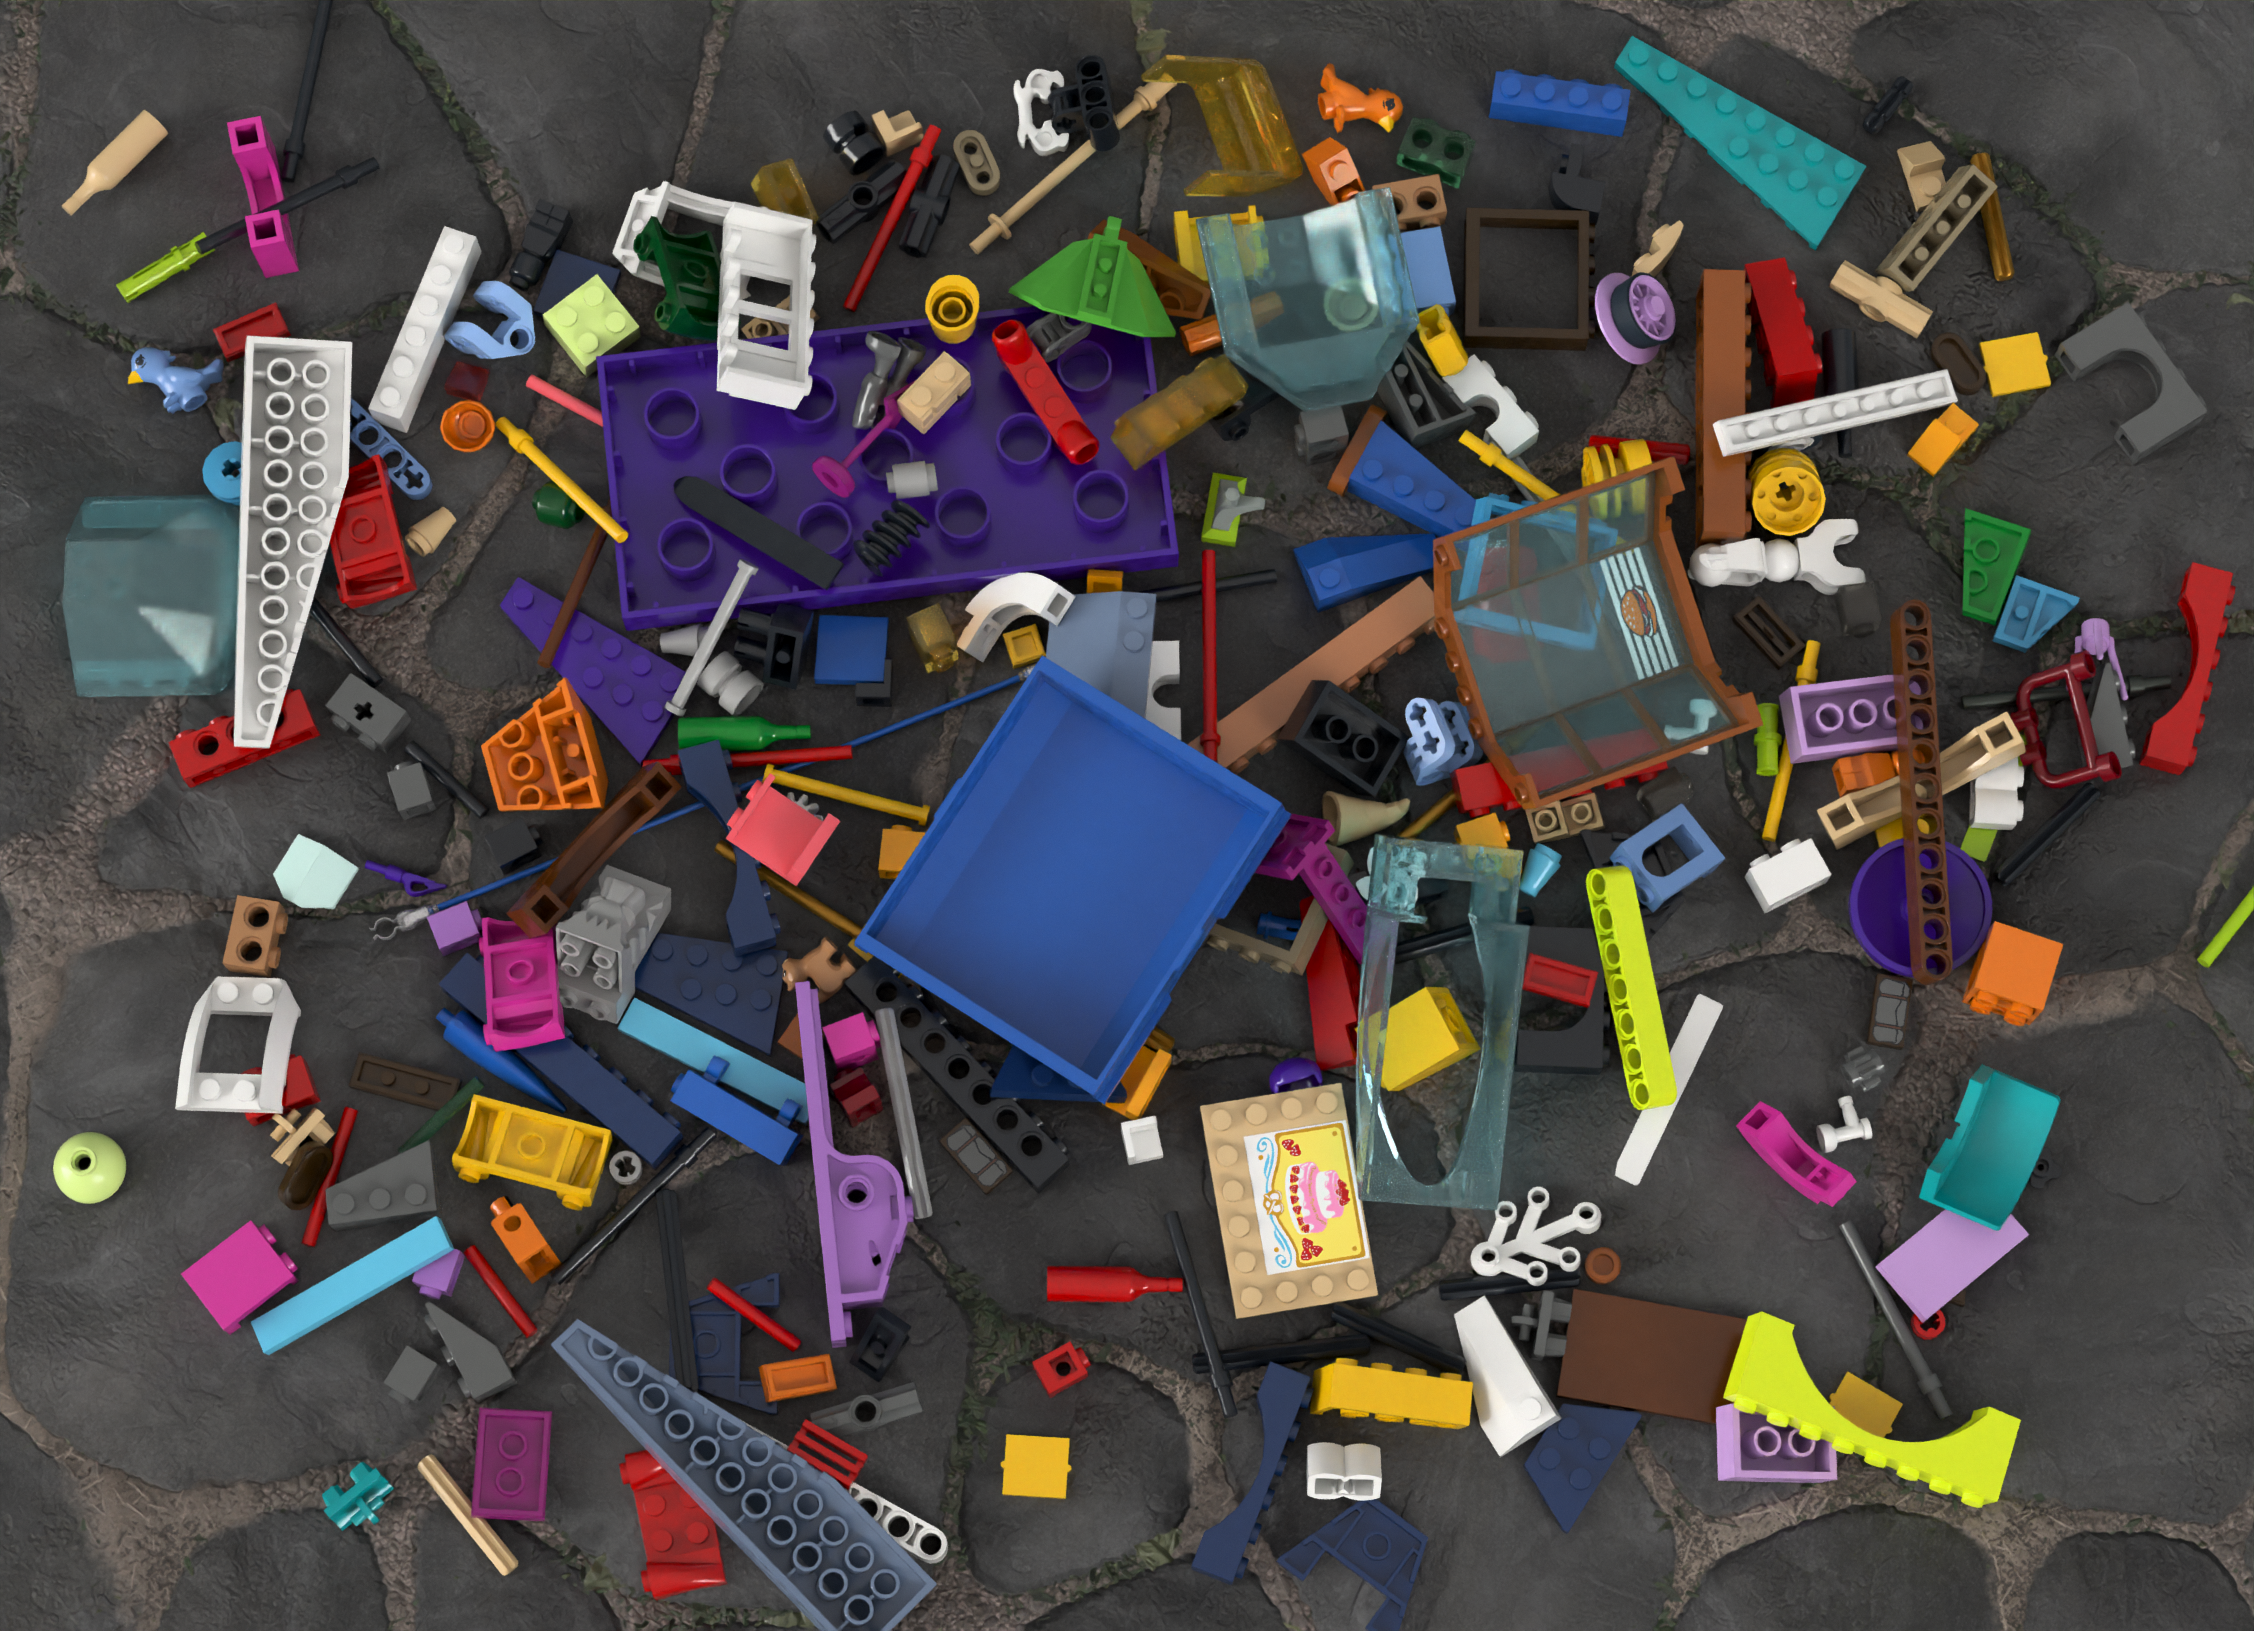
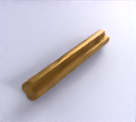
(1994, 224)

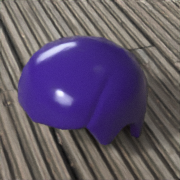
(1295, 1074)

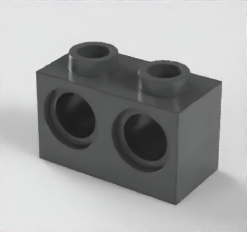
(1321, 435)

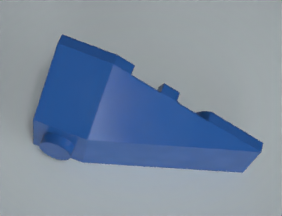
(1360, 565)

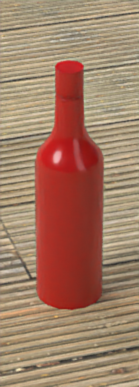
(1104, 1284)

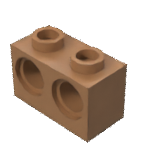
(1409, 193)
(245, 936)

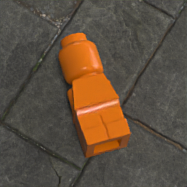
(1867, 770)

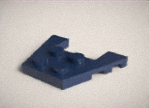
(718, 1344)
(1374, 1547)

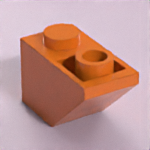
(1333, 171)

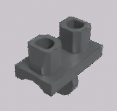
(1549, 1310)

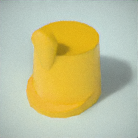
(953, 308)

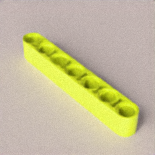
(1631, 987)

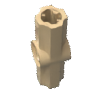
(1880, 299)

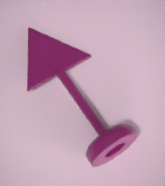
(835, 474)

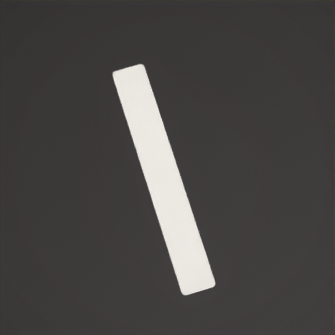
(1653, 1121)

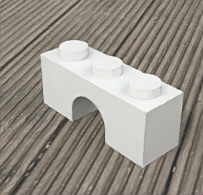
(1513, 429)
(1163, 671)

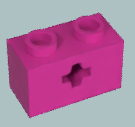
(852, 1042)

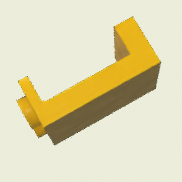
(1188, 243)

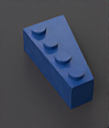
(1409, 485)

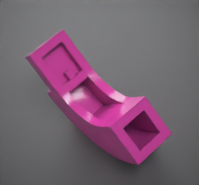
(1793, 1158)

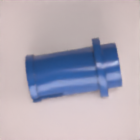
(1276, 926)

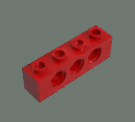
(200, 768)

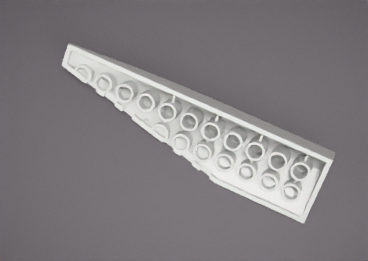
(288, 509)

